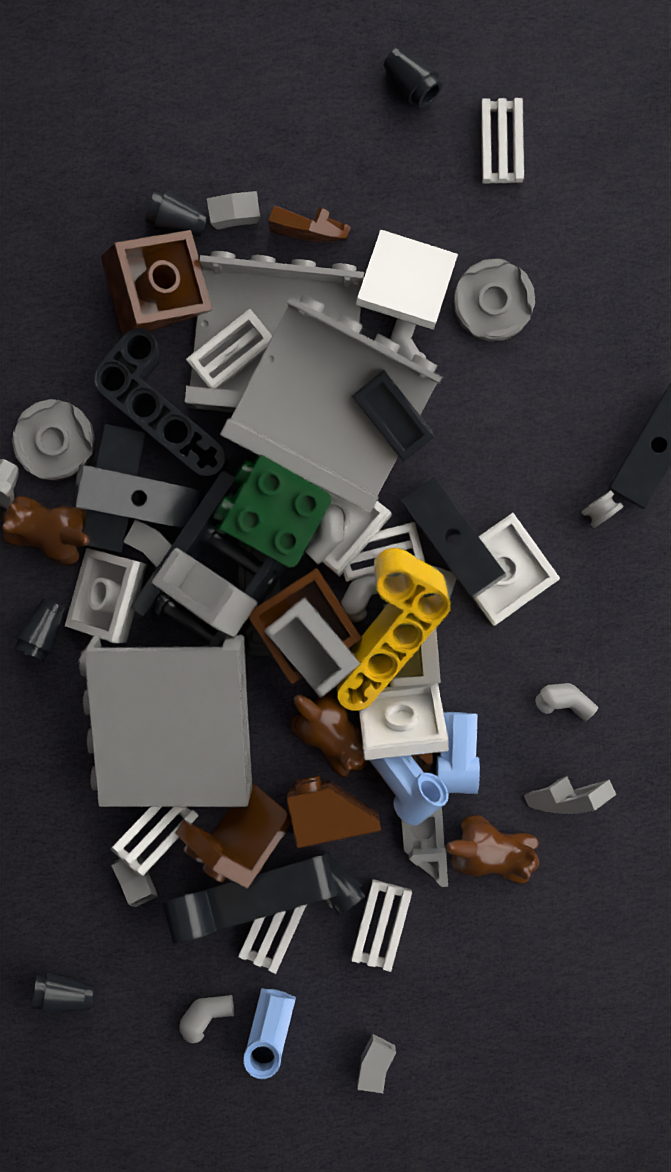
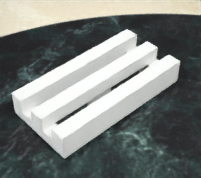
(502, 107)
(204, 372)
(383, 534)
(129, 858)
(260, 958)
(373, 959)

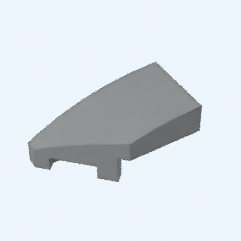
(564, 800)
(426, 846)

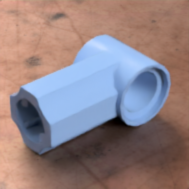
(459, 765)
(416, 792)
(269, 1030)

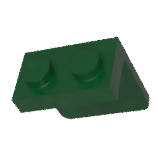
(272, 510)

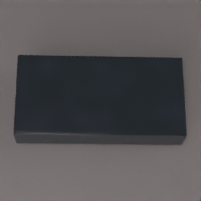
(393, 415)

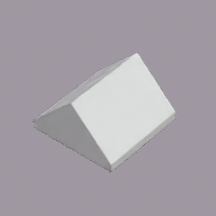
(105, 596)

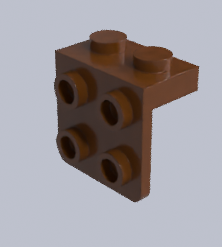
(240, 840)

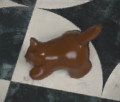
(53, 530)
(327, 727)
(488, 851)

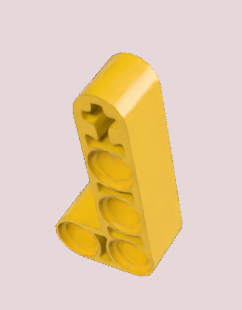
(384, 636)

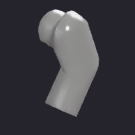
(402, 336)
(330, 534)
(358, 596)
(565, 696)
(201, 1013)

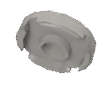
(494, 300)
(53, 440)

